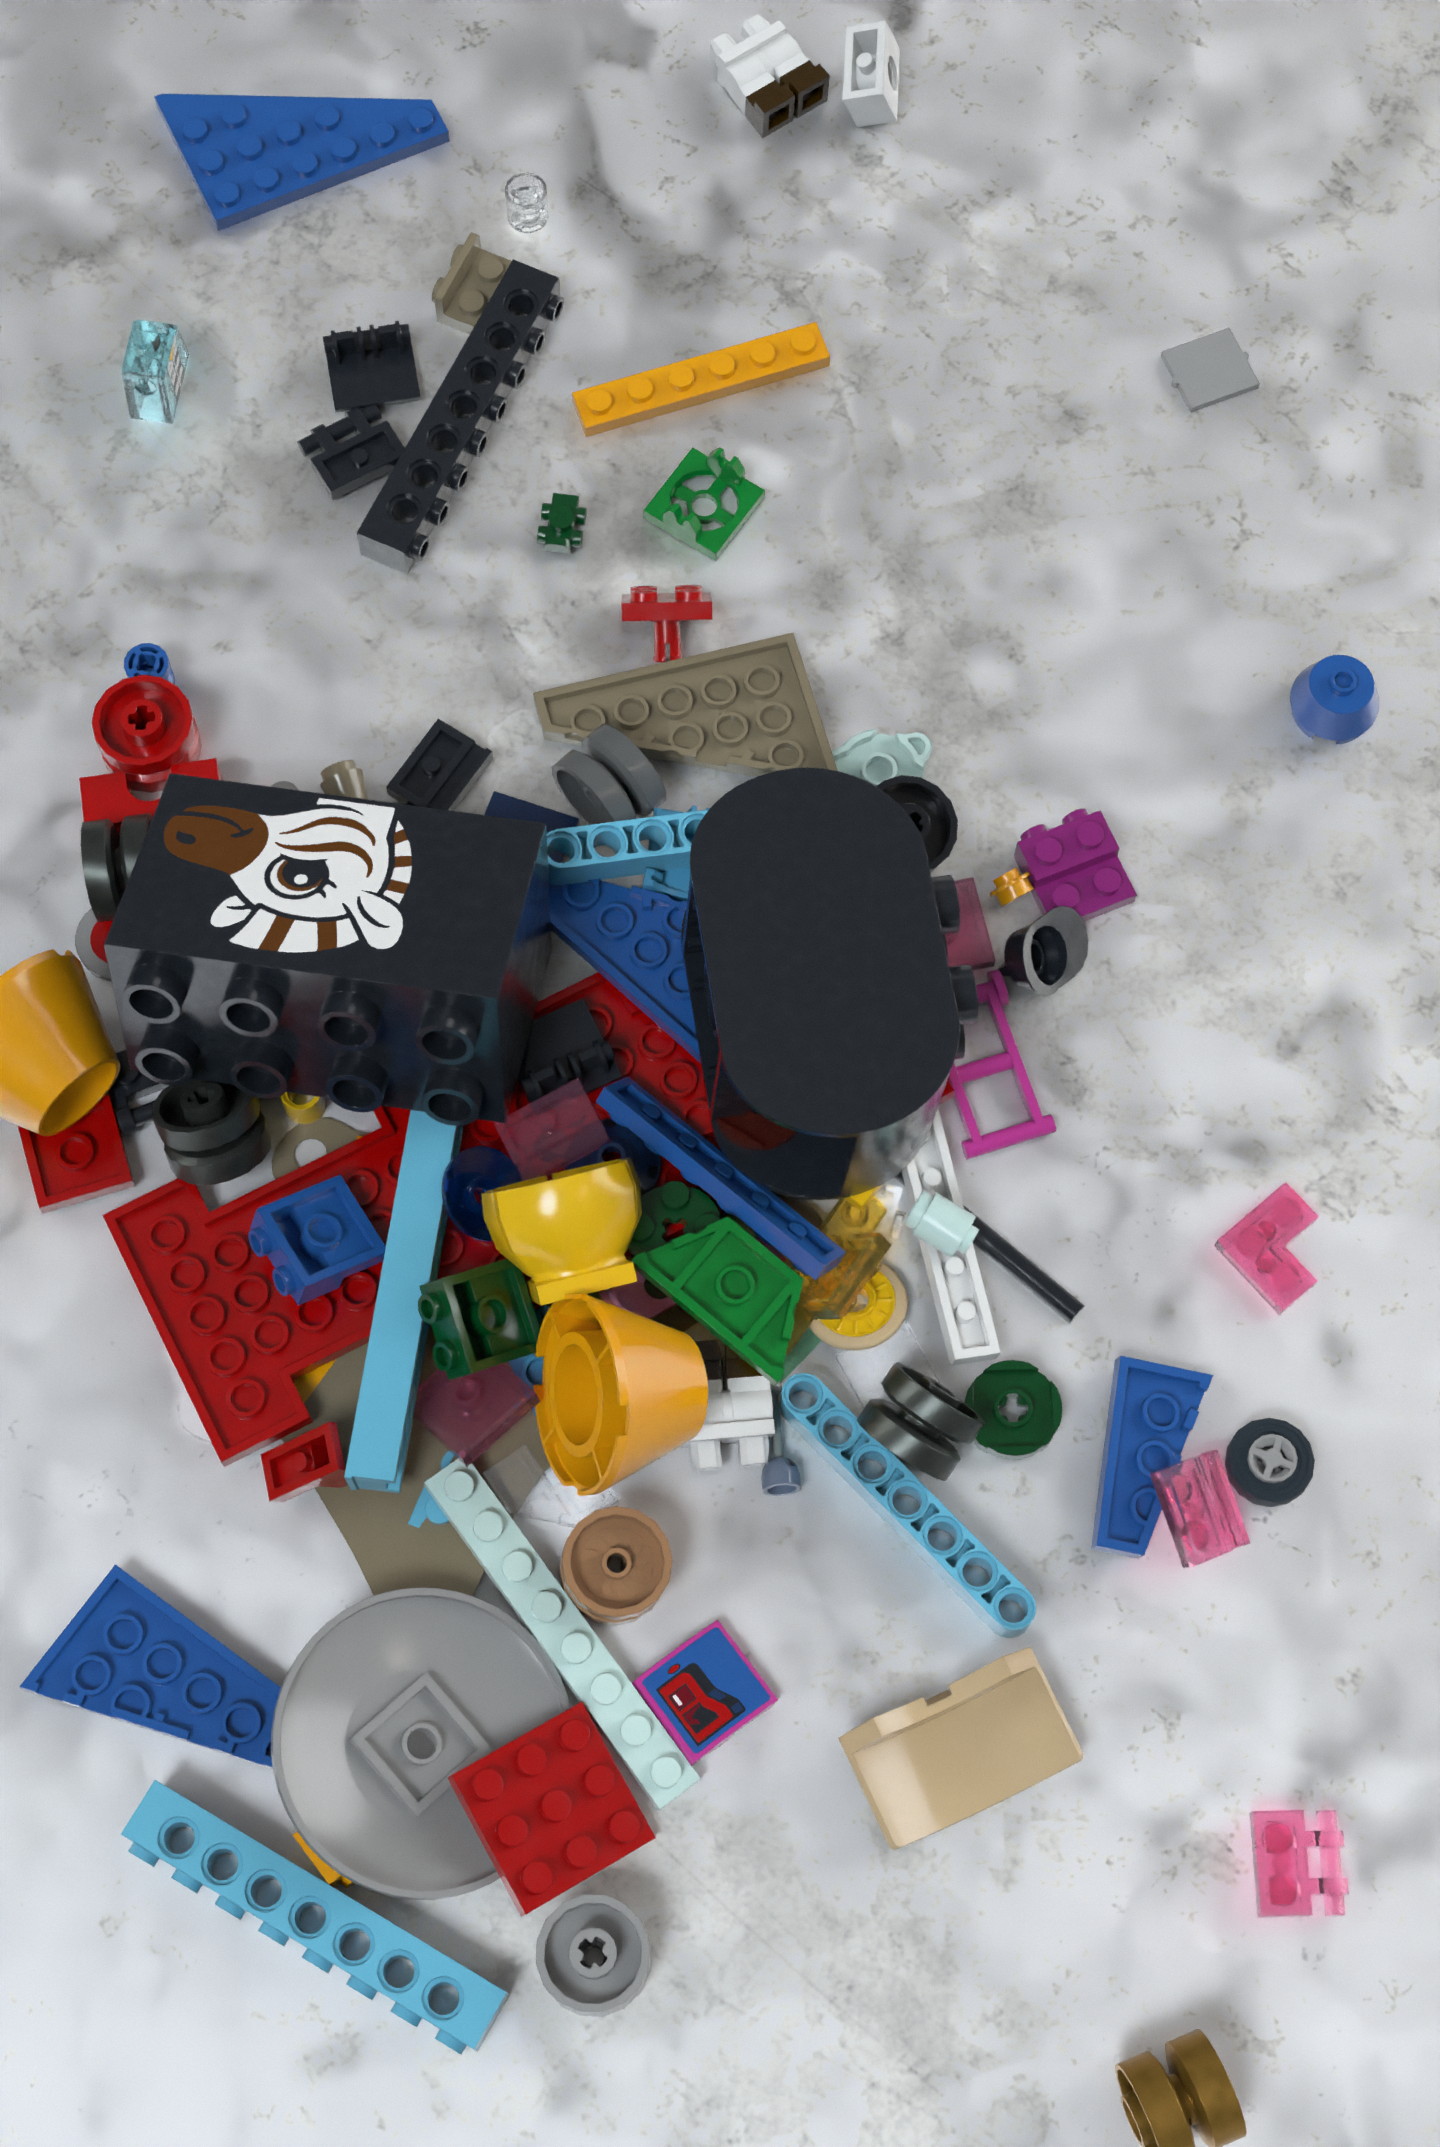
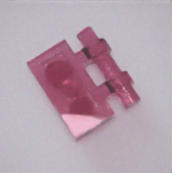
(1283, 1867)

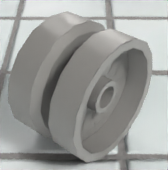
(586, 1924)

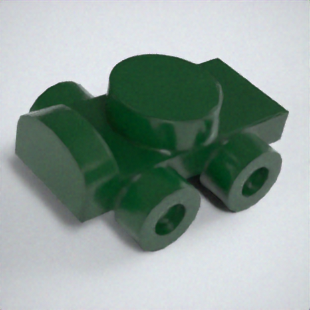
(561, 518)

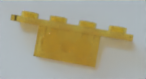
(837, 1290)

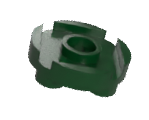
(674, 1205)
(1031, 1390)

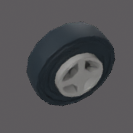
(1278, 1446)

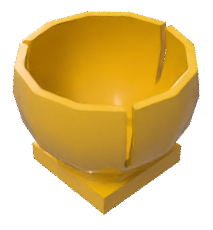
(568, 1229)

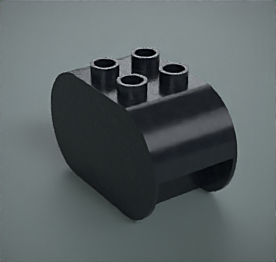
(822, 978)

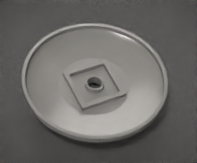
(345, 1720)

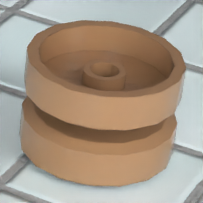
(645, 1564)

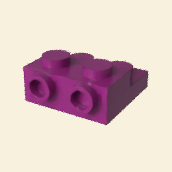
(1075, 866)

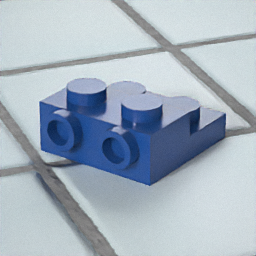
(315, 1239)

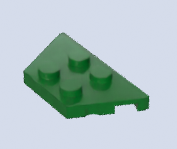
(731, 1290)

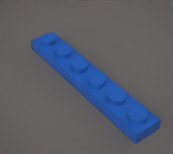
(708, 1167)

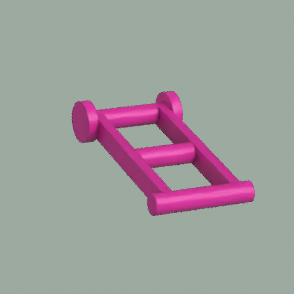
(996, 995)

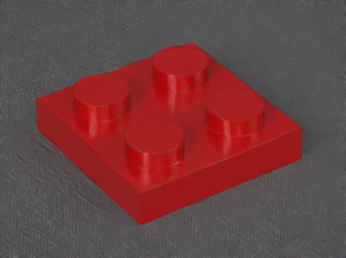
(79, 1161)

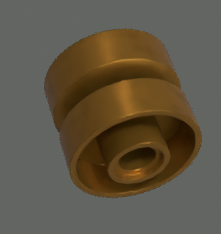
(1193, 2094)

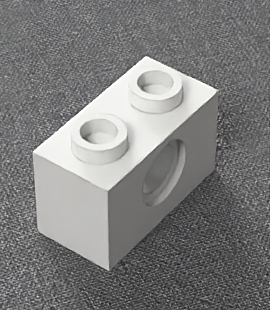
(871, 73)

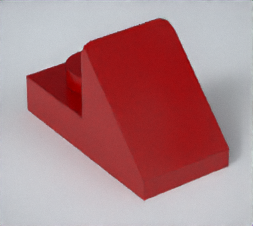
(304, 1464)

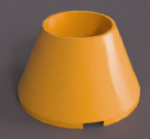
(51, 1044)
(614, 1392)

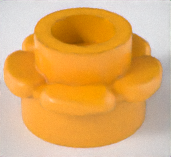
(1011, 886)

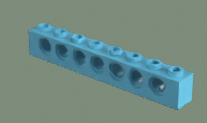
(166, 1811)

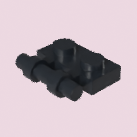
(356, 460)

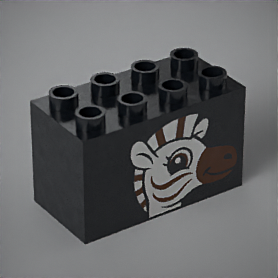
(332, 948)

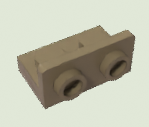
(468, 284)

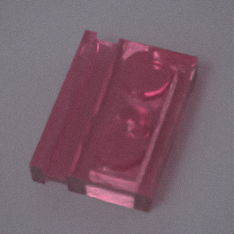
(553, 1131)
(1200, 1508)

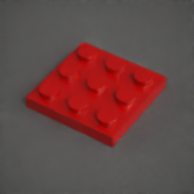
(551, 1808)

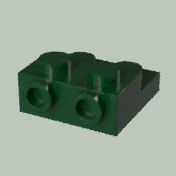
(479, 1318)

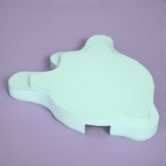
(883, 756)

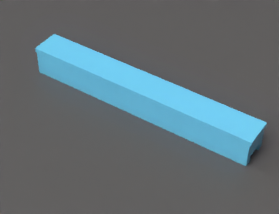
(397, 1330)

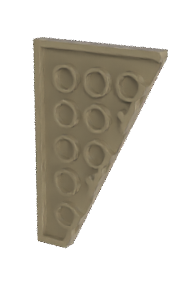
(715, 710)

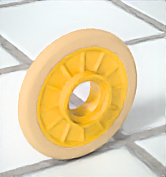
(875, 1322)

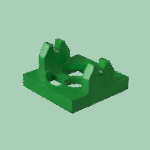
(689, 528)

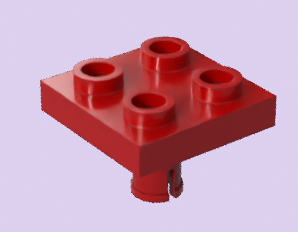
(666, 612)

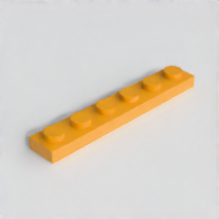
(700, 379)

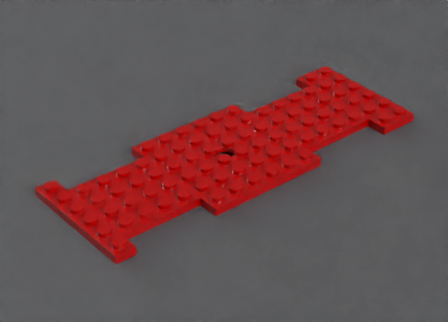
(217, 1299)

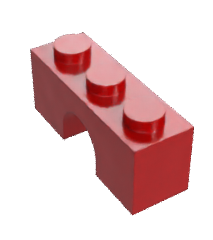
(113, 799)

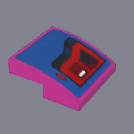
(704, 1692)

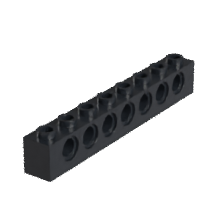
(519, 292)

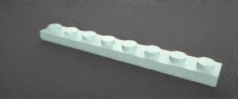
(562, 1633)

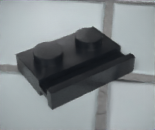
(440, 769)

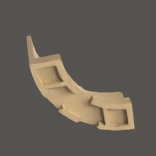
(961, 1750)

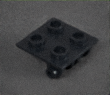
(371, 366)
(566, 1048)

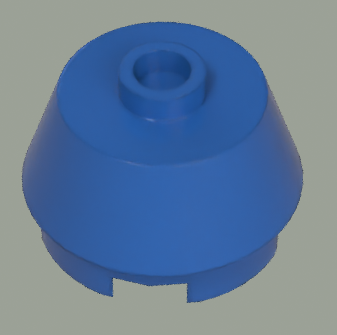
(1335, 699)

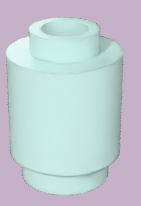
(942, 1223)

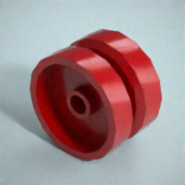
(145, 729)

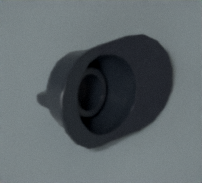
(1046, 951)

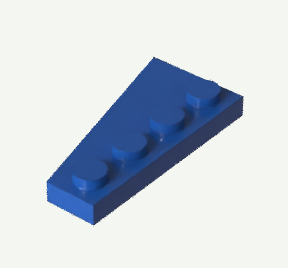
(1145, 1431)

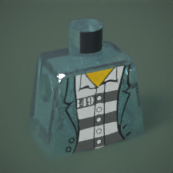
(157, 356)

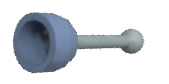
(780, 1474)

